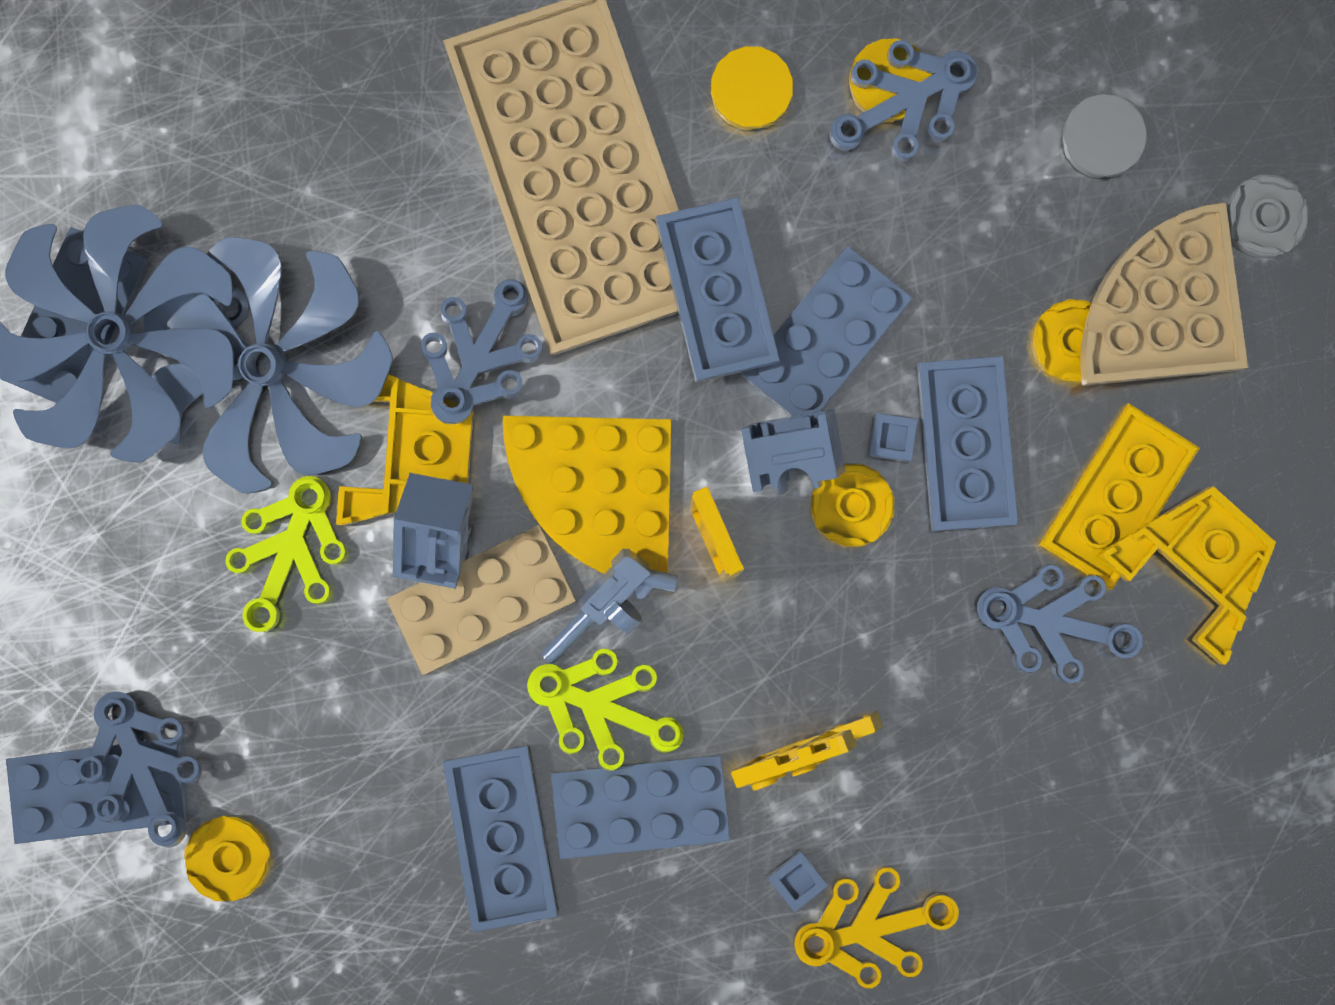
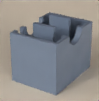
(791, 442)
(432, 530)

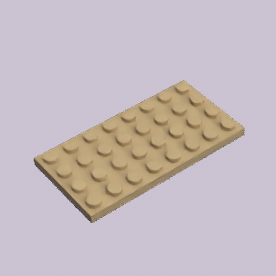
(570, 167)

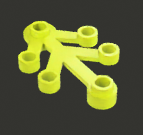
(289, 547)
(598, 705)

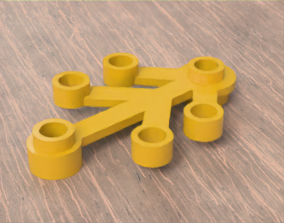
(867, 929)

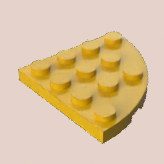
(595, 483)

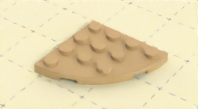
(1168, 305)

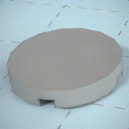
(1104, 136)
(1267, 216)

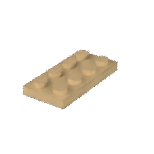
(492, 599)

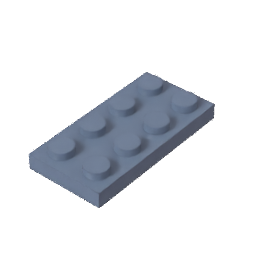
(76, 275)
(717, 289)
(829, 334)
(967, 444)
(54, 803)
(640, 807)
(500, 838)

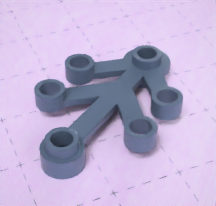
(910, 97)
(478, 357)
(1051, 620)
(136, 762)

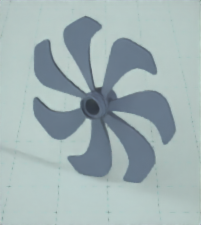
(347, 383)
(153, 411)

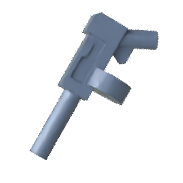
(609, 600)

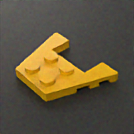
(414, 445)
(1214, 549)
(804, 754)

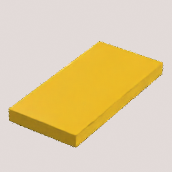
(1118, 491)
(715, 535)

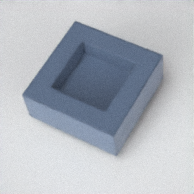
(893, 437)
(797, 881)

